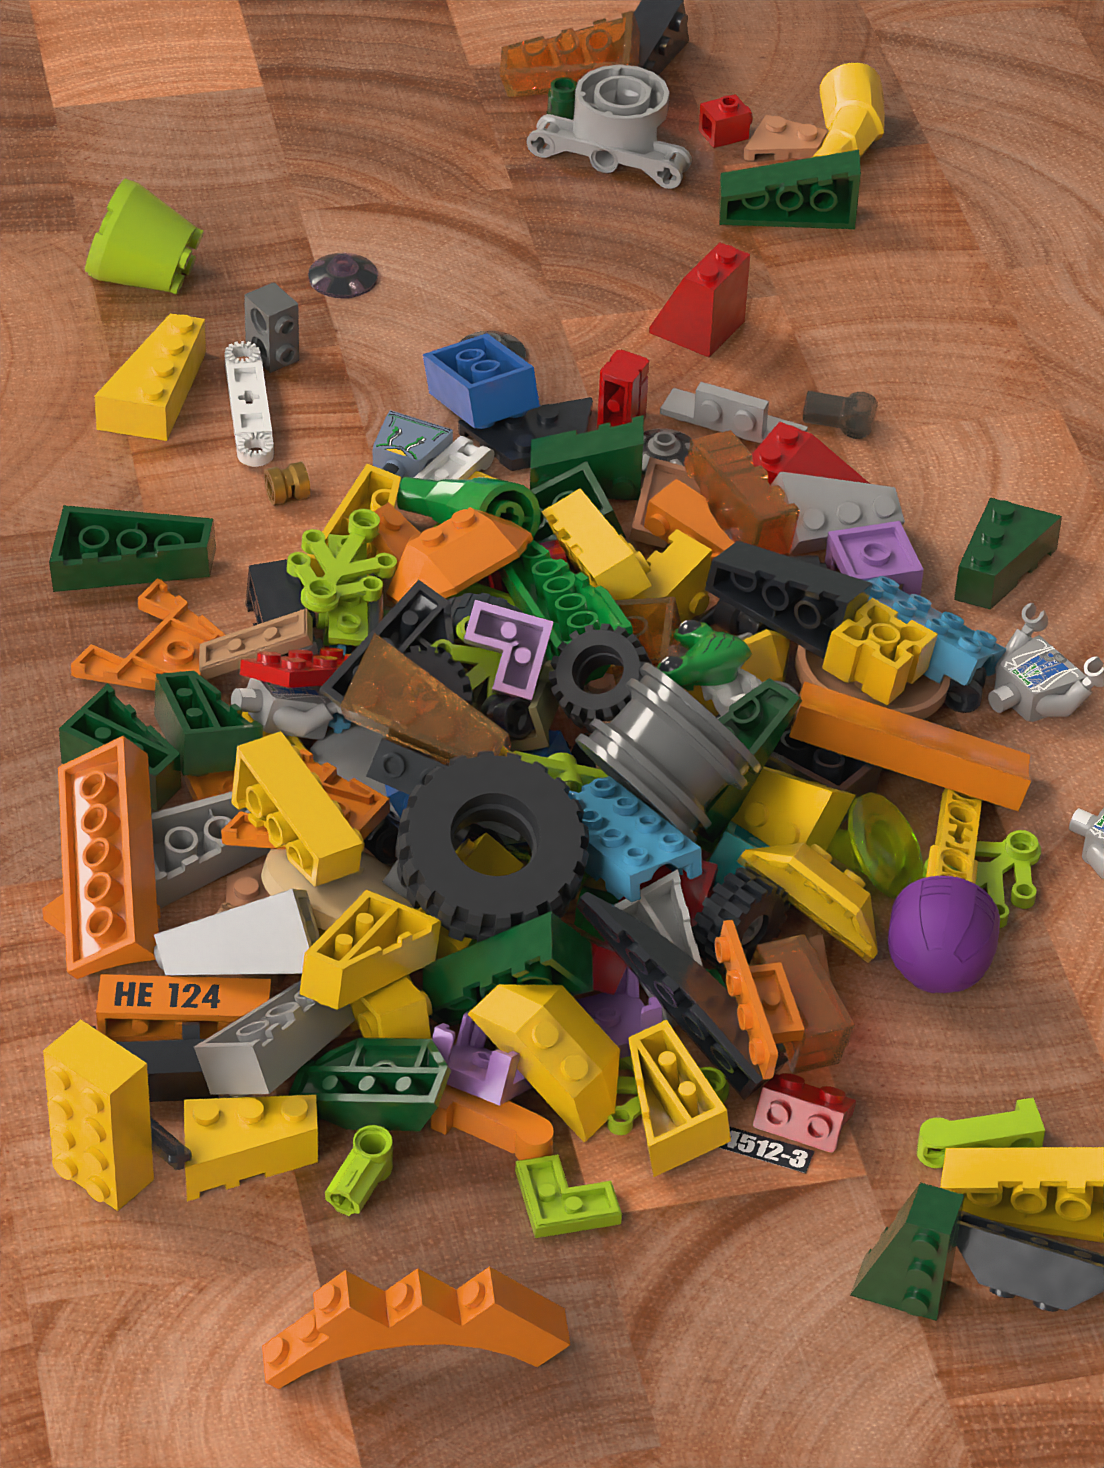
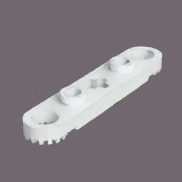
(250, 421)

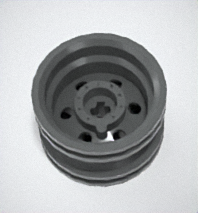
(669, 751)

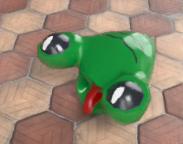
(710, 659)

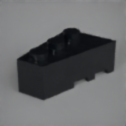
(661, 32)
(275, 594)

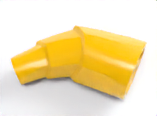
(851, 108)

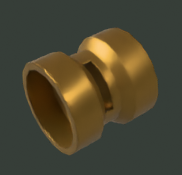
(287, 483)

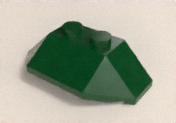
(376, 1083)

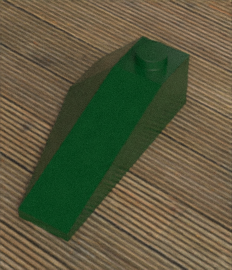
(758, 723)

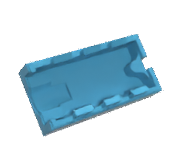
(957, 647)
(630, 839)

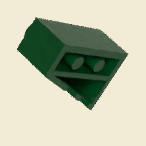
(611, 453)
(107, 719)

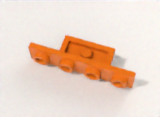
(763, 1001)

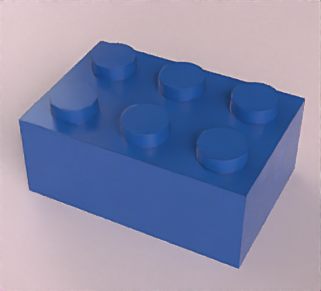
(481, 381)

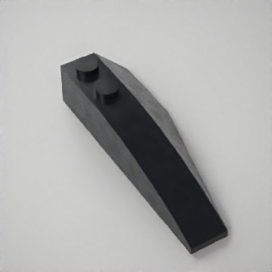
(684, 991)

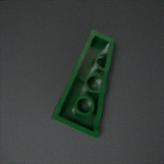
(793, 193)
(128, 548)
(529, 954)

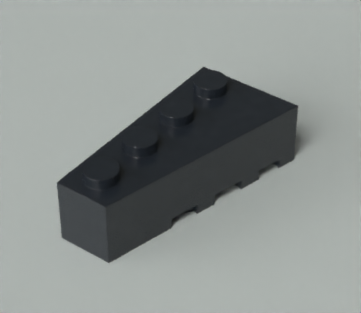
(787, 593)
(824, 767)

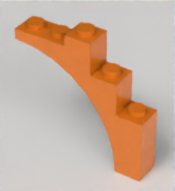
(418, 1310)

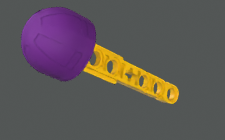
(945, 923)

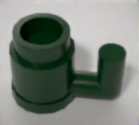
(562, 98)

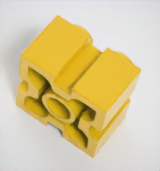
(879, 651)

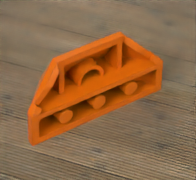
(458, 553)

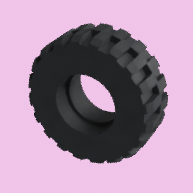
(500, 792)

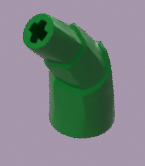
(485, 494)

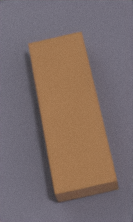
(276, 635)

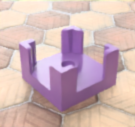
(875, 552)
(623, 1012)
(478, 1069)

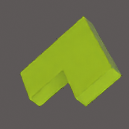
(560, 1208)

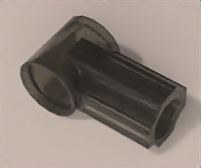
(852, 414)

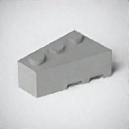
(834, 506)

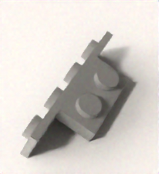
(723, 411)

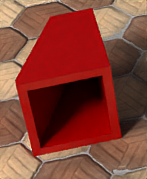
(707, 302)

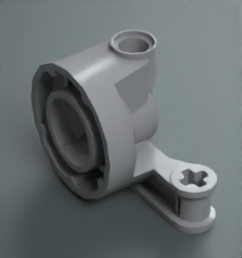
(616, 125)

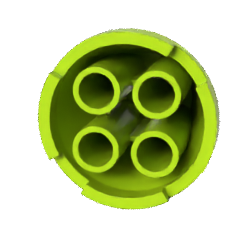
(142, 242)

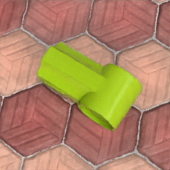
(362, 1170)

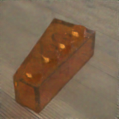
(740, 493)

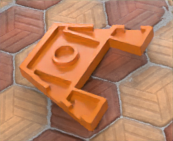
(167, 649)
(359, 803)

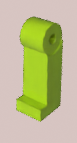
(1002, 1130)

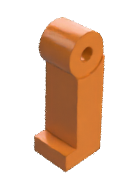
(501, 1125)

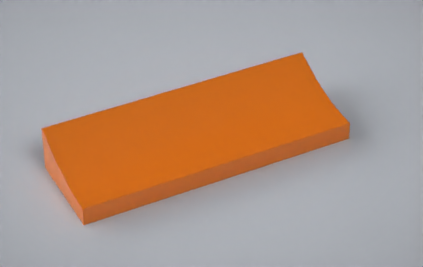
(911, 746)
(107, 858)

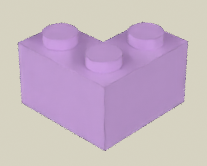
(518, 638)

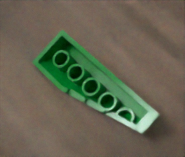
(554, 593)

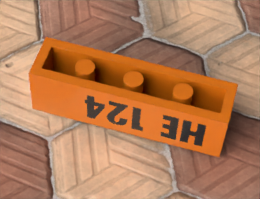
(156, 1006)

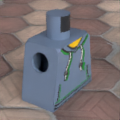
(408, 444)

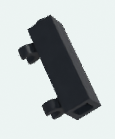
(173, 1066)

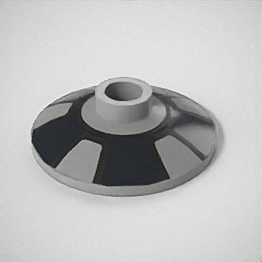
(665, 445)

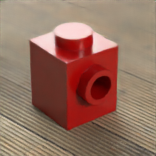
(725, 121)

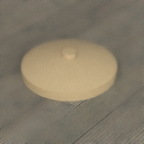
(332, 898)

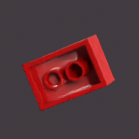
(800, 453)

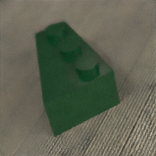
(1003, 549)
(200, 723)
(914, 1255)

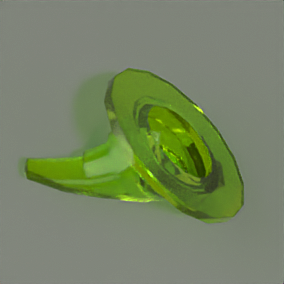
(879, 845)

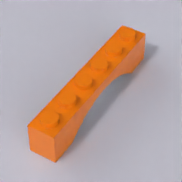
(688, 511)

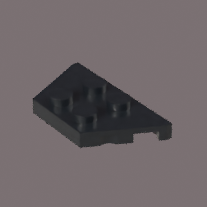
(513, 436)

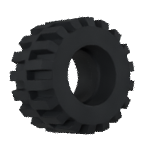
(585, 655)

